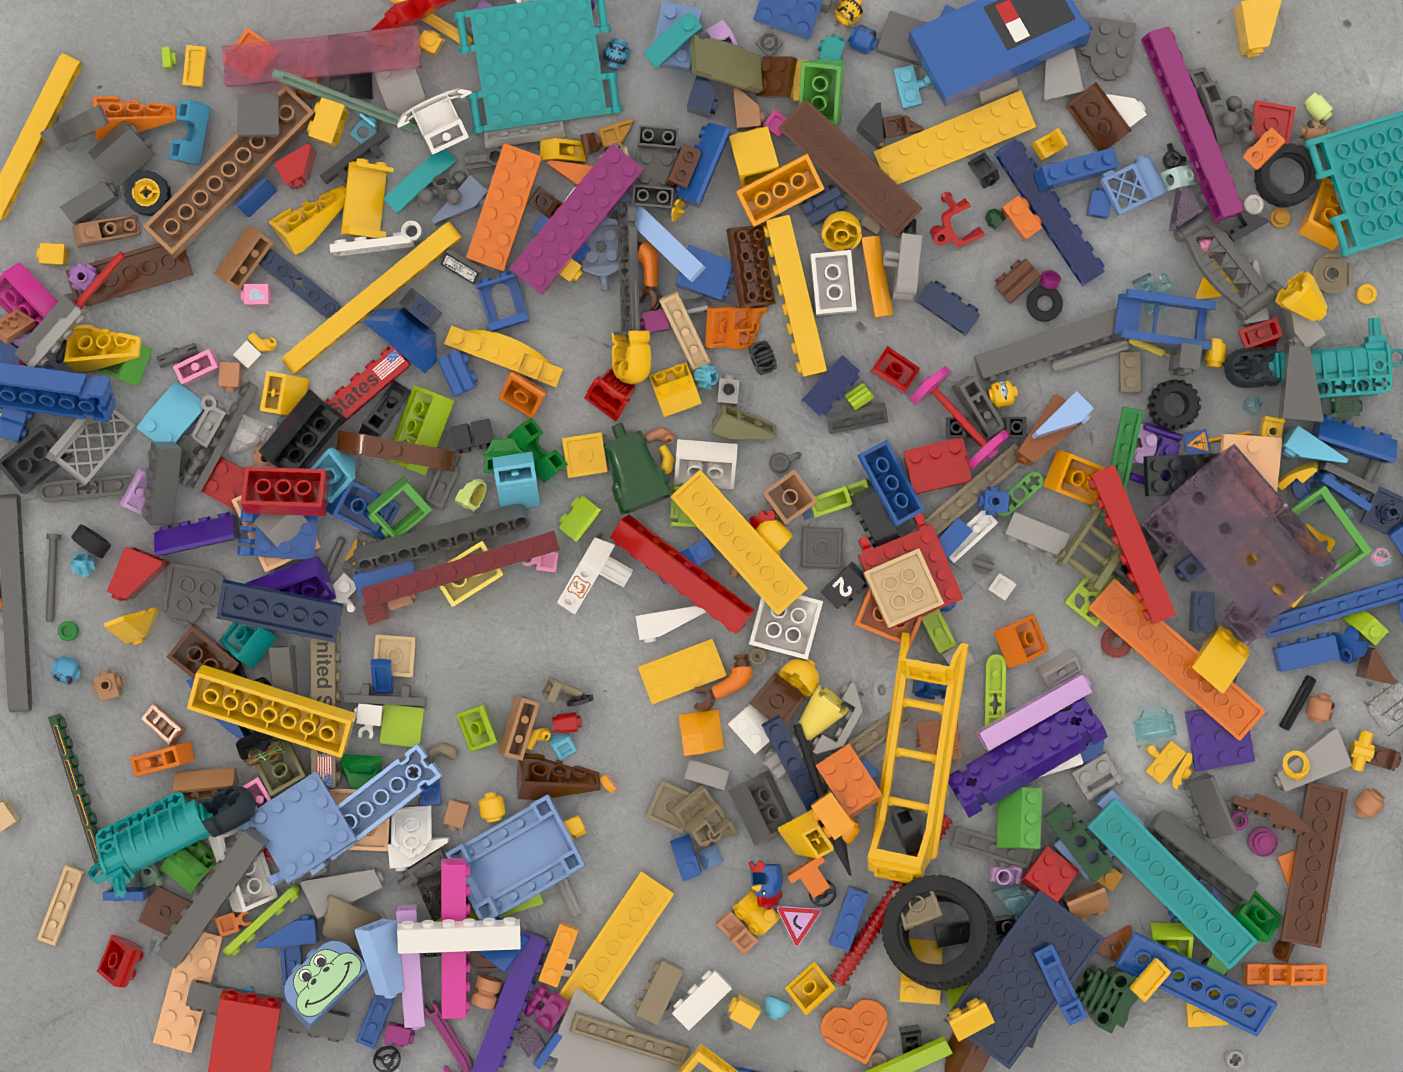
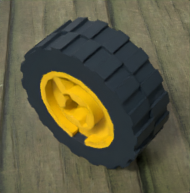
(139, 184)

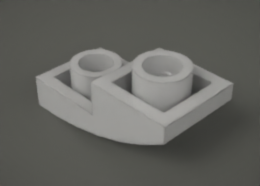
(706, 775)

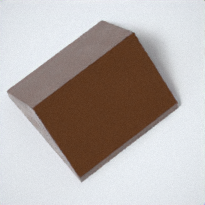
(1373, 668)

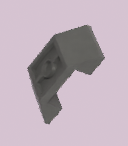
(656, 156)

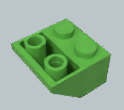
(190, 865)

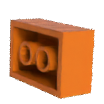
(871, 619)
(849, 781)

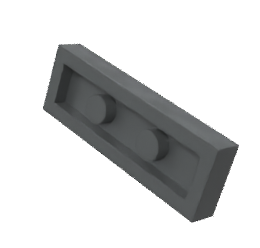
(856, 419)

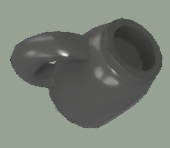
(780, 462)

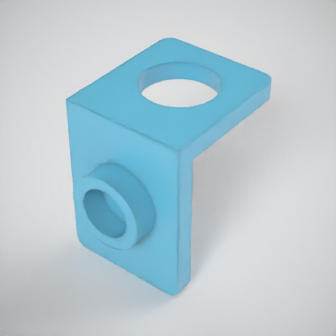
(367, 122)

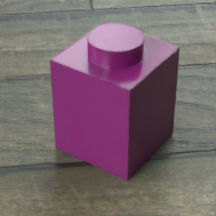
(654, 321)

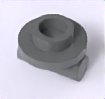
(983, 564)

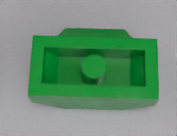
(498, 448)
(360, 768)

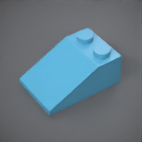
(172, 415)
(1302, 445)

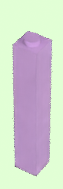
(1033, 711)
(412, 976)

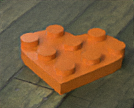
(855, 1029)

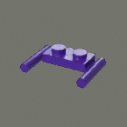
(1167, 445)

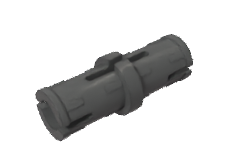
(177, 355)

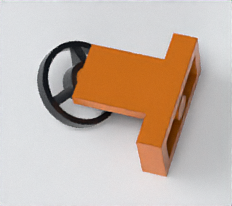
(814, 881)

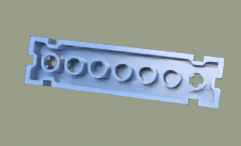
(386, 795)

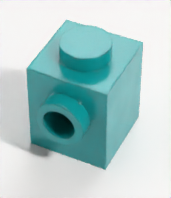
(831, 47)

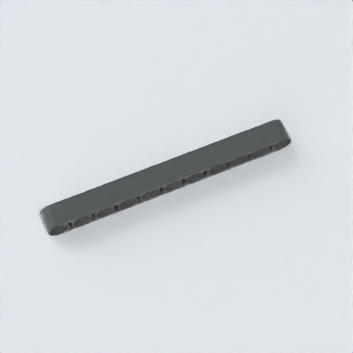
(14, 605)

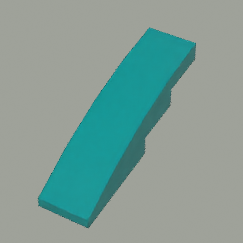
(419, 179)

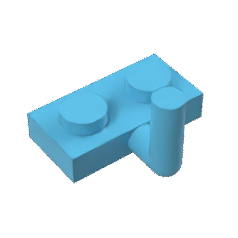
(908, 86)

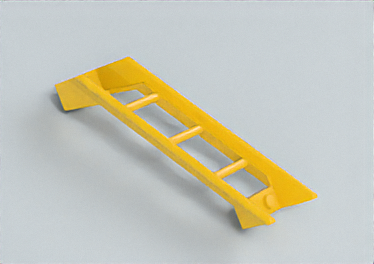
(896, 865)

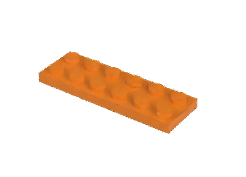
(504, 207)

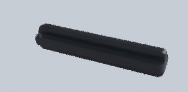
(1297, 703)

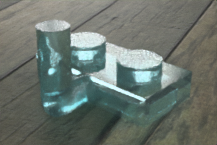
(1147, 284)

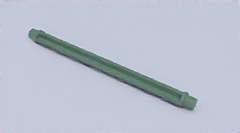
(349, 102)

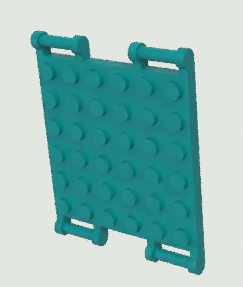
(537, 63)
(1367, 180)

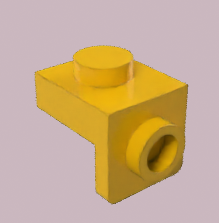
(1050, 144)

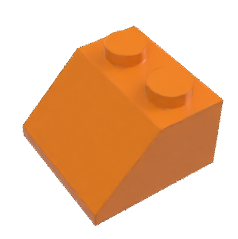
(523, 394)
(1021, 641)

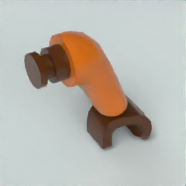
(649, 259)
(738, 678)

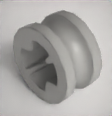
(1229, 1055)

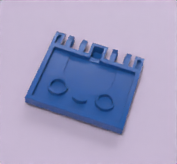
(299, 547)

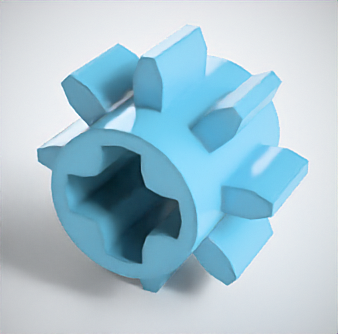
(706, 376)
(83, 564)

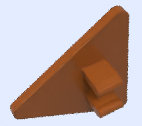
(1115, 943)

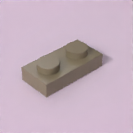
(1129, 372)

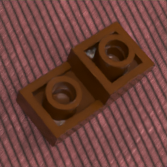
(544, 202)

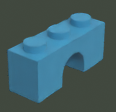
(195, 117)

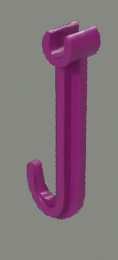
(449, 1038)

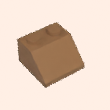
(789, 497)
(1087, 902)

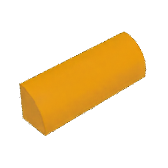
(876, 277)

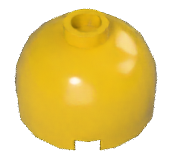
(841, 231)
(801, 674)

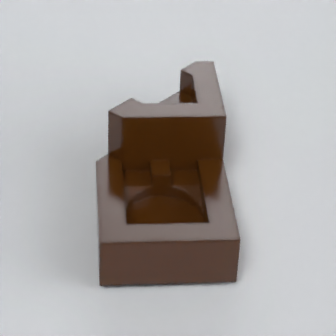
(898, 126)

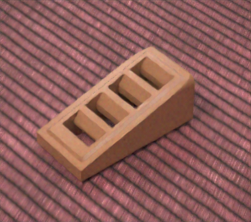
(170, 739)

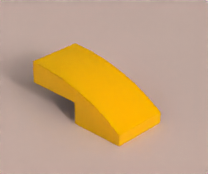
(1300, 472)

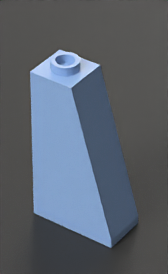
(380, 952)

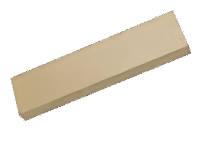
(684, 330)
(60, 905)

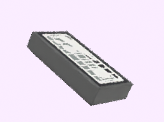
(461, 266)

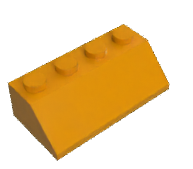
(779, 190)

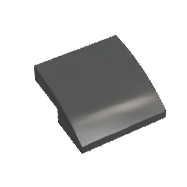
(258, 115)

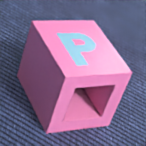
(256, 295)

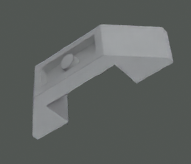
(824, 743)

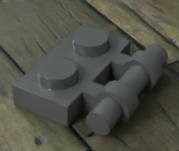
(189, 454)

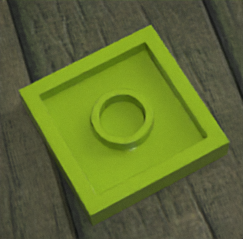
(402, 725)

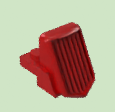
(610, 394)

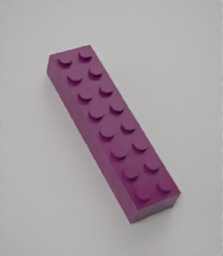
(577, 219)

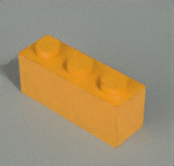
(558, 954)

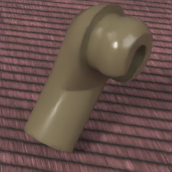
(444, 749)

